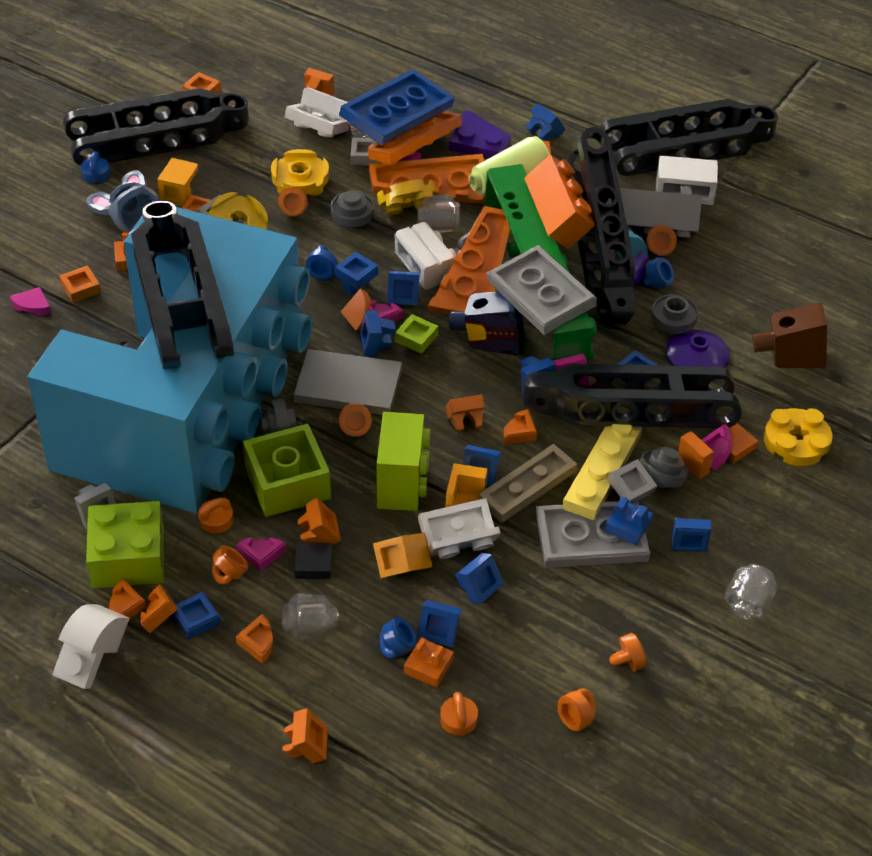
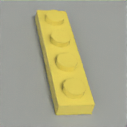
(607, 455)

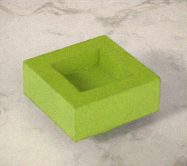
(416, 333)

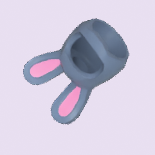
(125, 202)

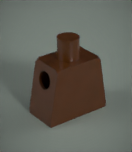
(796, 338)

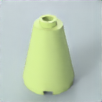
(527, 152)

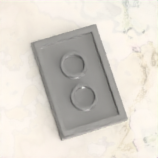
(541, 289)
(344, 379)
(579, 541)

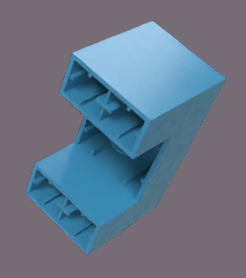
(174, 430)

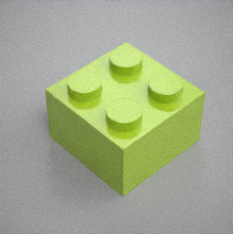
(402, 461)
(286, 469)
(125, 544)

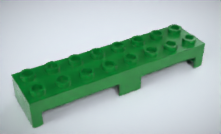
(508, 191)

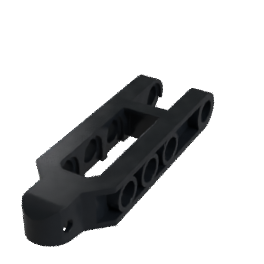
(116, 135)
(646, 142)
(600, 183)
(166, 233)
(681, 390)

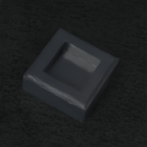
(313, 560)

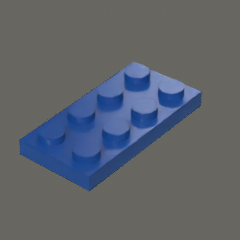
(396, 106)

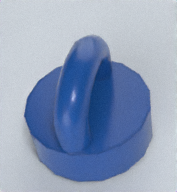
(95, 169)
(321, 263)
(659, 273)
(397, 638)

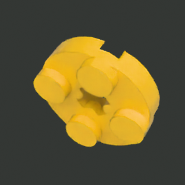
(314, 175)
(405, 195)
(247, 208)
(807, 423)

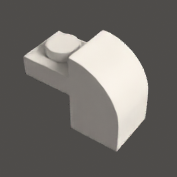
(86, 638)

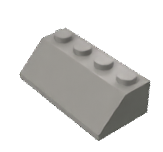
(653, 208)

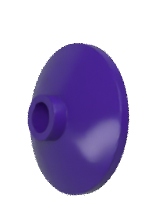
(697, 349)

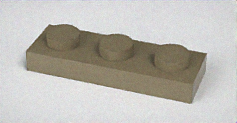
(528, 482)

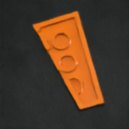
(415, 138)

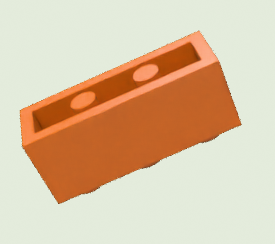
(560, 201)

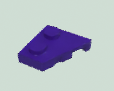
(478, 137)

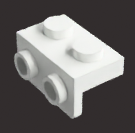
(318, 112)
(458, 528)

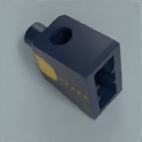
(490, 323)

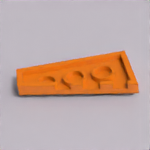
(448, 174)
(480, 254)

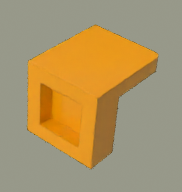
(175, 181)
(465, 484)
(402, 554)

